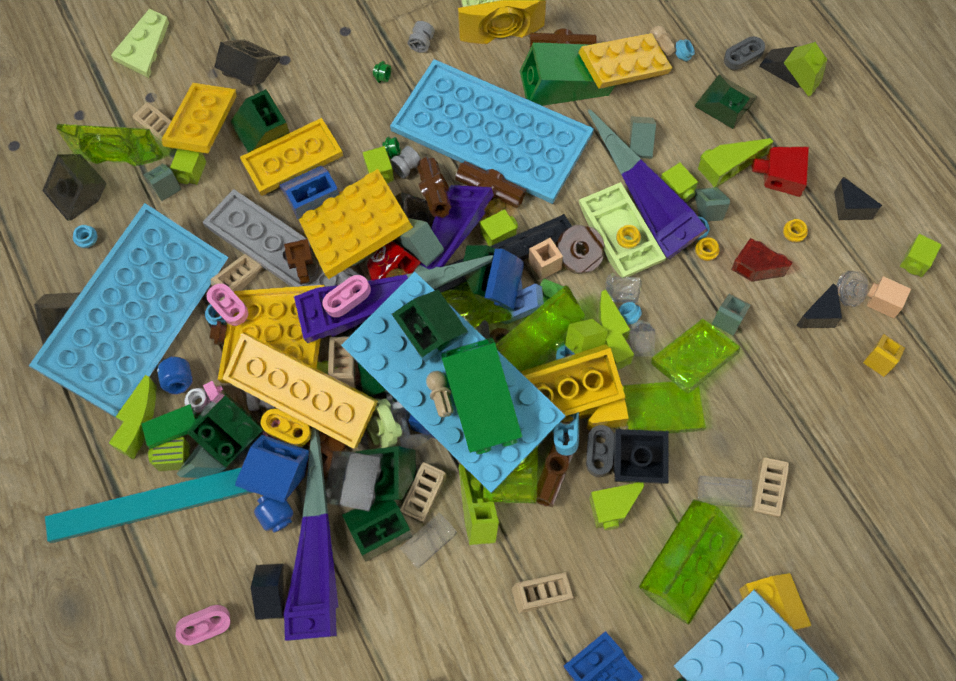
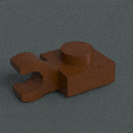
(298, 256)

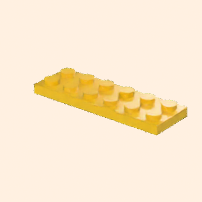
(300, 390)

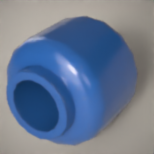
(174, 375)
(273, 514)

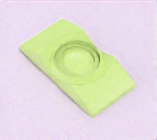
(610, 211)

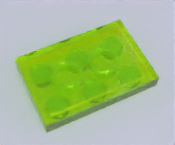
(695, 355)
(663, 408)

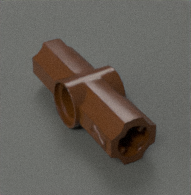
(563, 36)
(434, 187)
(502, 189)
(551, 480)

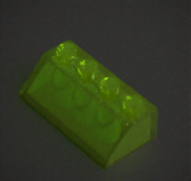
(541, 331)
(691, 560)

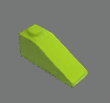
(730, 159)
(479, 515)

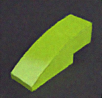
(618, 331)
(135, 411)

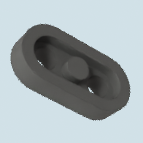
(742, 53)
(600, 452)

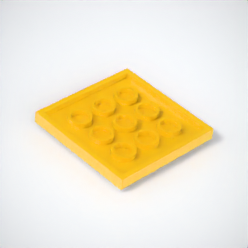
(354, 223)
(273, 320)

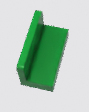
(169, 426)

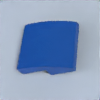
(504, 279)
(602, 662)

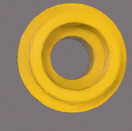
(799, 226)
(628, 230)
(710, 244)

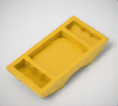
(500, 19)

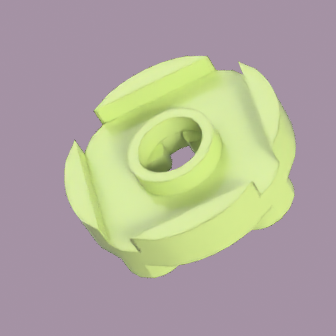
(382, 426)

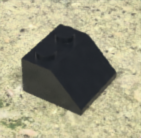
(641, 456)

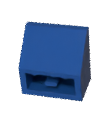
(309, 190)
(273, 468)

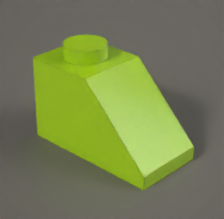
(807, 66)
(613, 504)

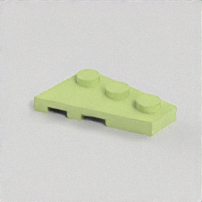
(140, 45)

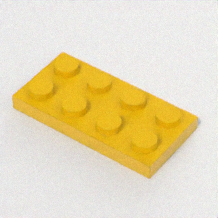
(625, 60)
(199, 118)
(291, 156)

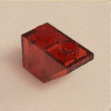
(760, 263)

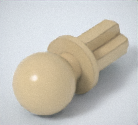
(663, 39)
(437, 383)

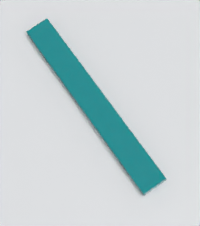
(143, 506)

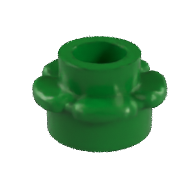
(382, 72)
(392, 147)

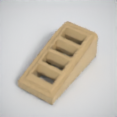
(146, 116)
(230, 272)
(345, 375)
(773, 465)
(415, 488)
(534, 604)

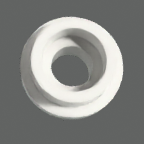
(194, 394)

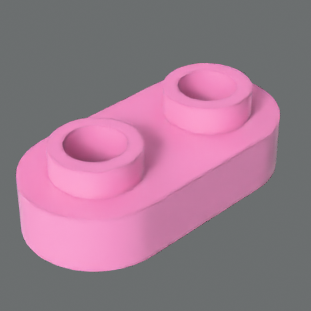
(346, 296)
(228, 306)
(203, 625)

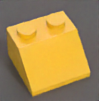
(782, 597)

